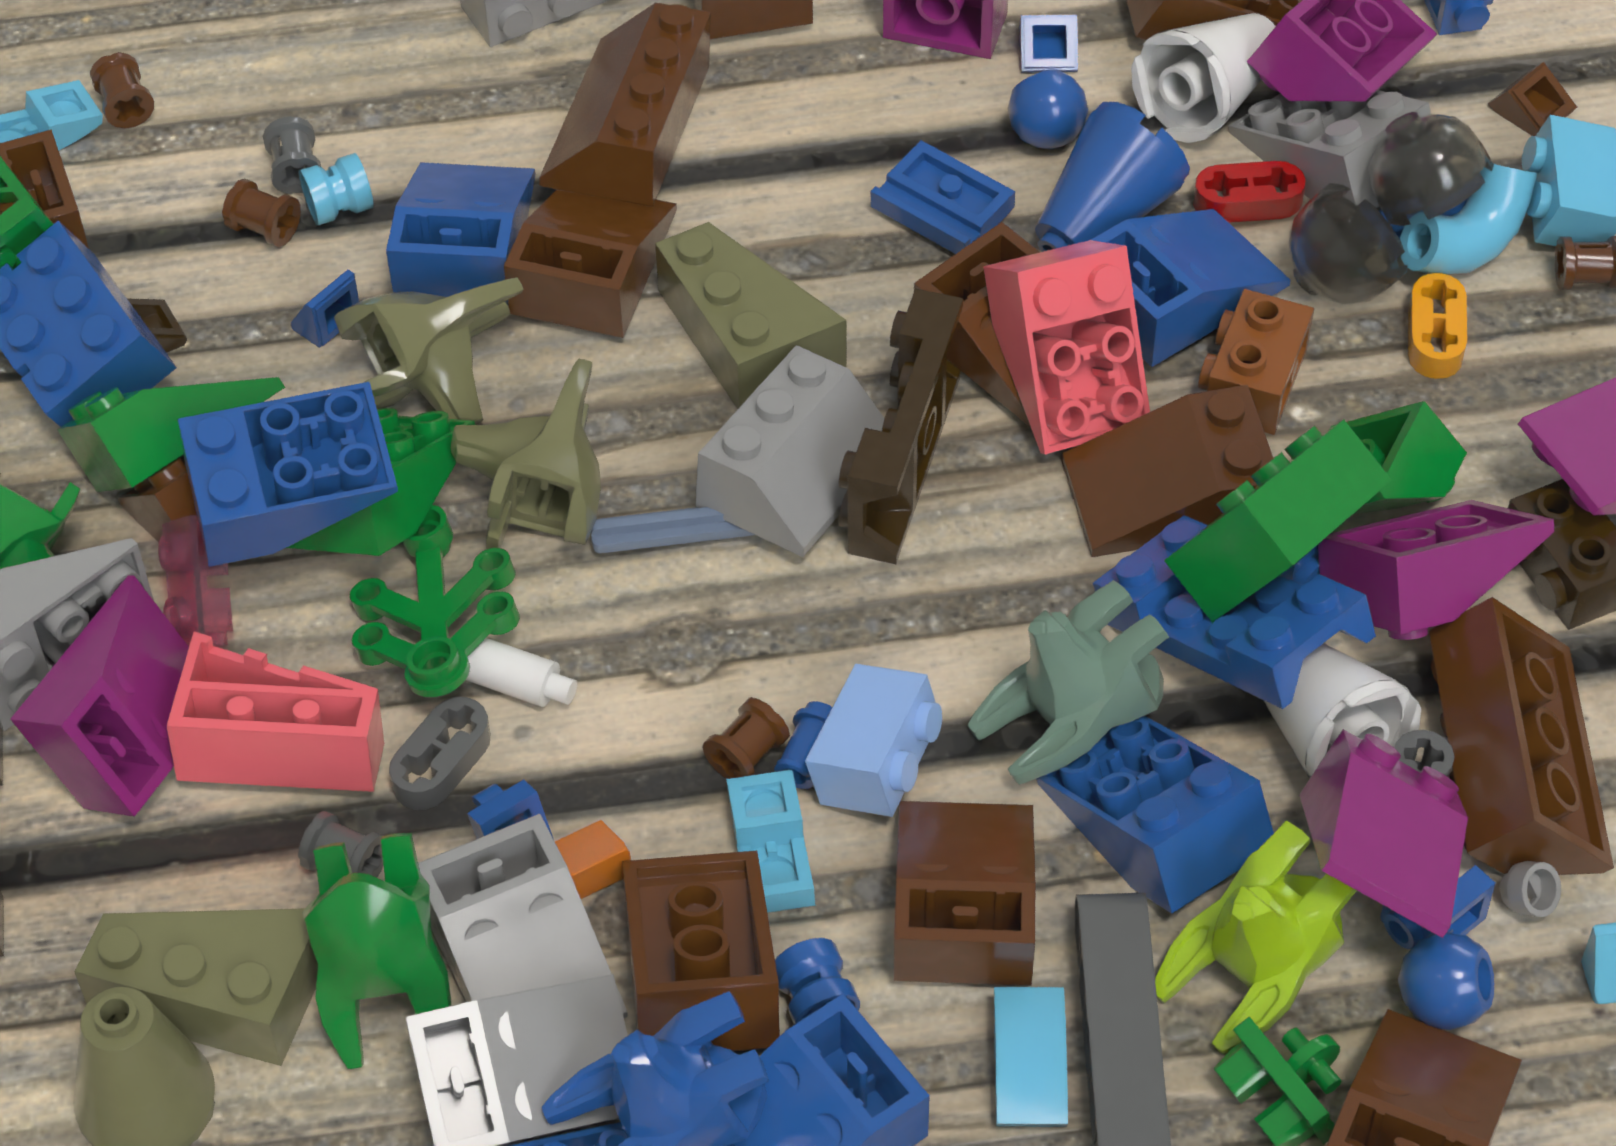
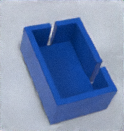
(73, 327)

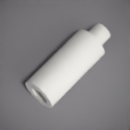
(519, 674)

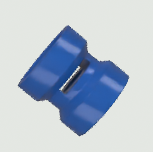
(812, 977)

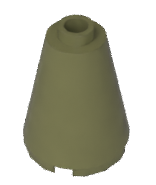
(138, 1075)

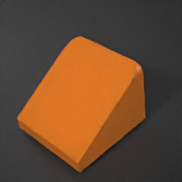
(593, 857)

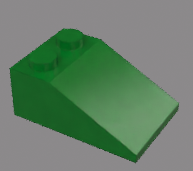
(137, 432)

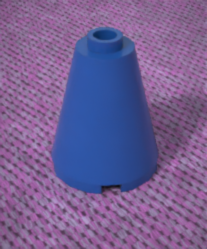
(1110, 177)

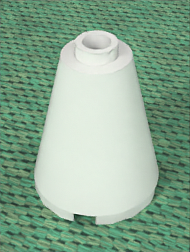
(1198, 74)
(1338, 695)

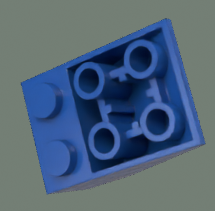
(456, 226)
(1187, 274)
(284, 469)
(1162, 810)
(838, 1086)

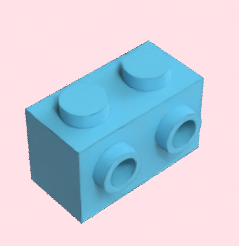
(1573, 181)

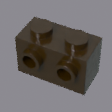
(1575, 563)

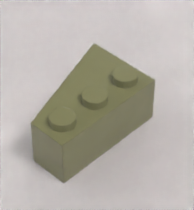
(741, 309)
(215, 974)

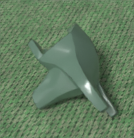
(1077, 682)

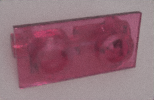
(190, 602)

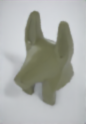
(427, 343)
(538, 467)

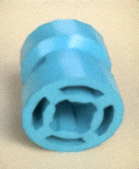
(338, 188)

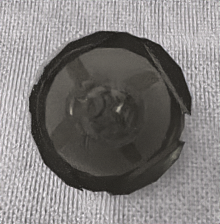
(1426, 166)
(1344, 248)

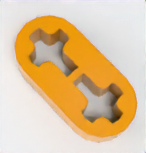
(1449, 326)

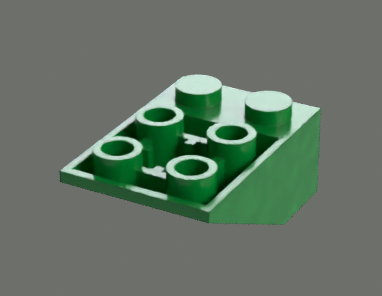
(421, 465)

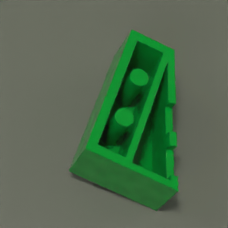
(1280, 519)

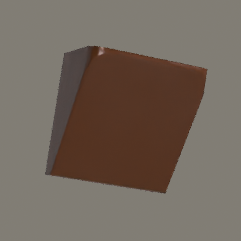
(1533, 99)

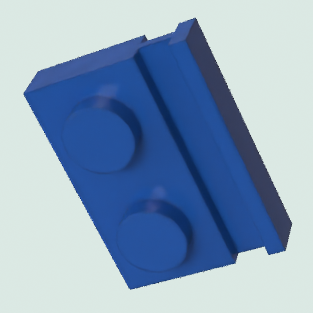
(942, 198)

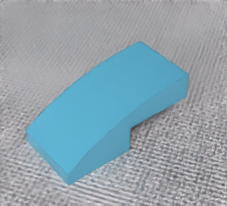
(60, 108)
(770, 821)
(1030, 1057)

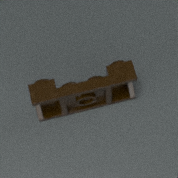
(892, 464)

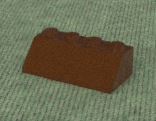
(632, 106)
(1518, 743)

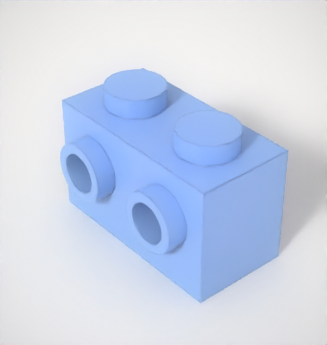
(874, 740)

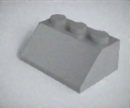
(784, 450)

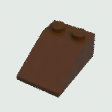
(1165, 468)
(698, 933)

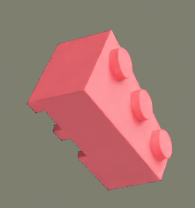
(272, 725)

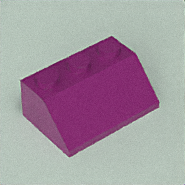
(1339, 48)

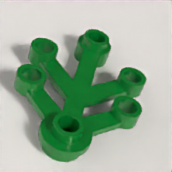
(435, 662)

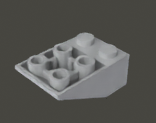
(1325, 137)
(49, 606)
(511, 914)
(501, 1057)

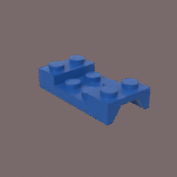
(1253, 644)

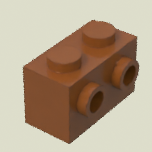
(1260, 349)

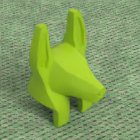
(1265, 931)

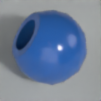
(1048, 109)
(1447, 981)

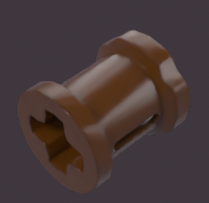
(125, 99)
(261, 212)
(1585, 262)
(746, 739)

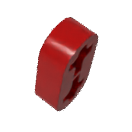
(1251, 190)

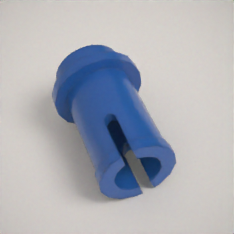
(807, 724)

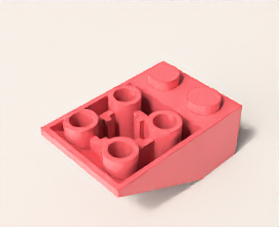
(1070, 340)

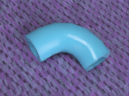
(1476, 232)

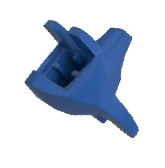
(673, 1083)

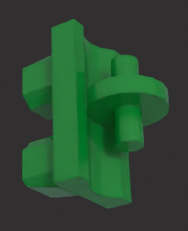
(1257, 1062)

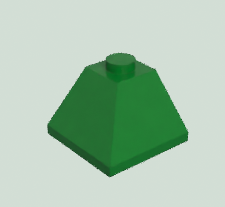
(1414, 453)

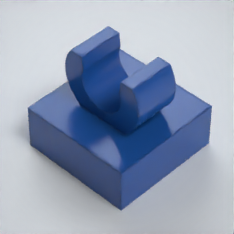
(501, 808)

